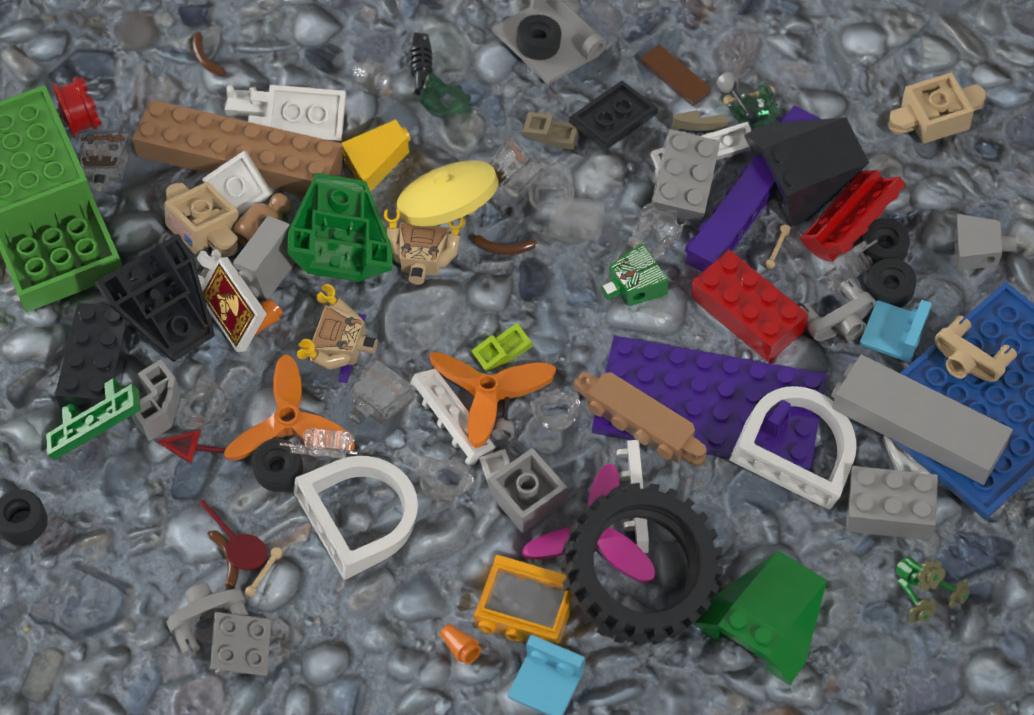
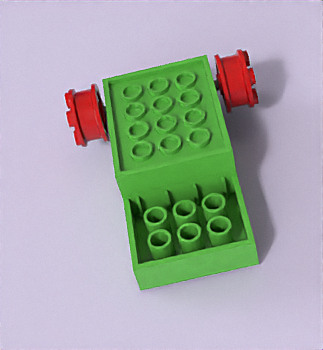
(47, 211)

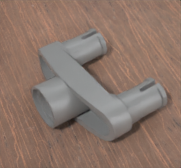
(844, 320)
(201, 606)

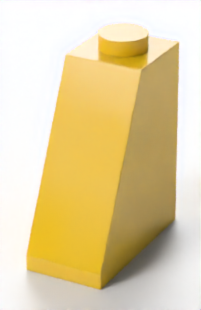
(376, 152)

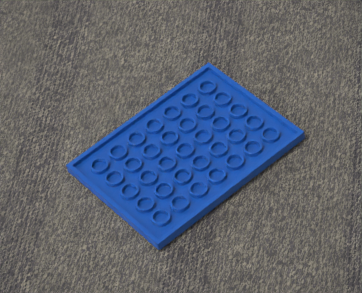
(999, 320)

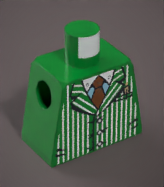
(635, 278)

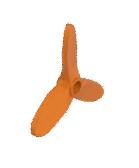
(490, 389)
(288, 398)

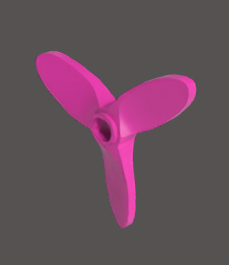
(612, 545)

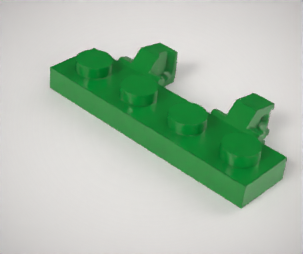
(84, 426)

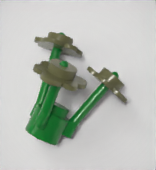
(928, 576)

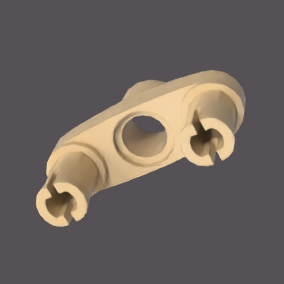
(967, 358)

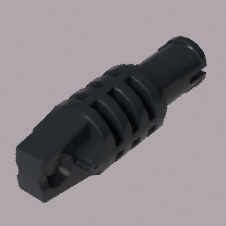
(420, 60)

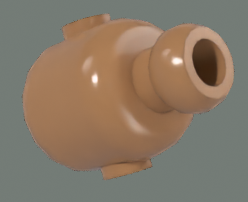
(253, 218)

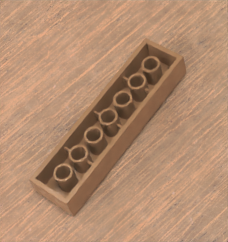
(209, 140)

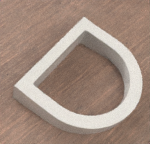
(786, 473)
(347, 561)

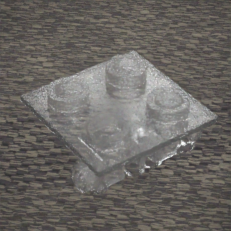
(847, 266)
(324, 443)

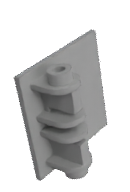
(240, 644)

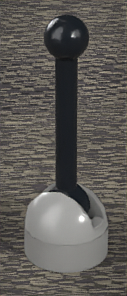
(729, 84)
(503, 426)

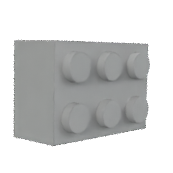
(685, 174)
(892, 503)

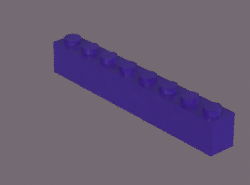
(739, 208)

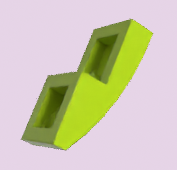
(500, 350)

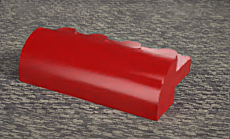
(851, 214)

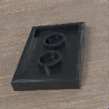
(613, 115)

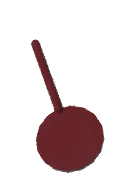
(242, 550)

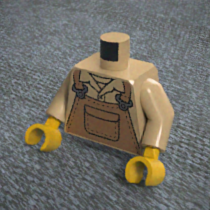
(423, 248)
(338, 335)

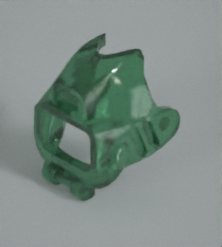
(435, 89)
(762, 106)

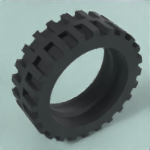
(682, 524)

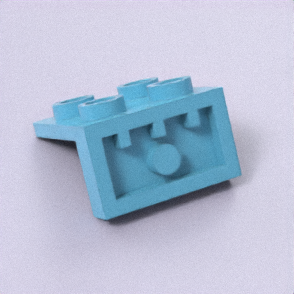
(895, 329)
(547, 677)

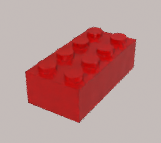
(749, 306)

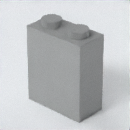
(265, 258)

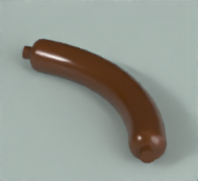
(203, 59)
(504, 249)
(233, 572)

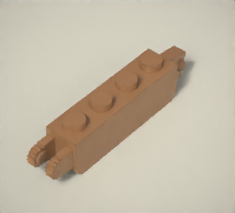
(642, 417)

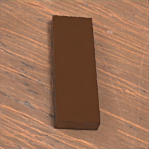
(675, 75)

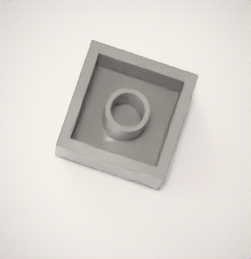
(527, 490)

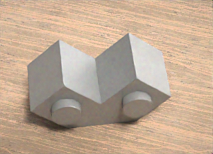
(160, 403)

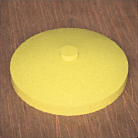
(447, 193)

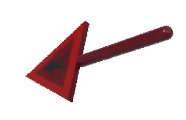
(186, 445)

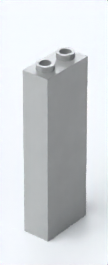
(921, 418)

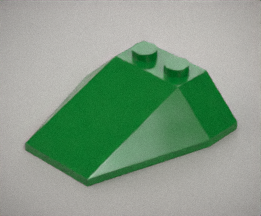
(339, 231)
(770, 613)

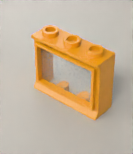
(523, 602)

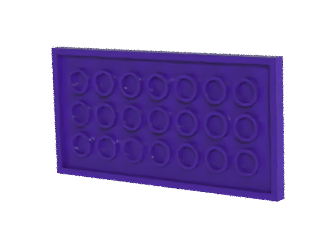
(715, 395)

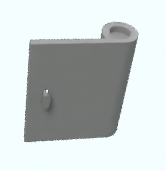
(578, 39)

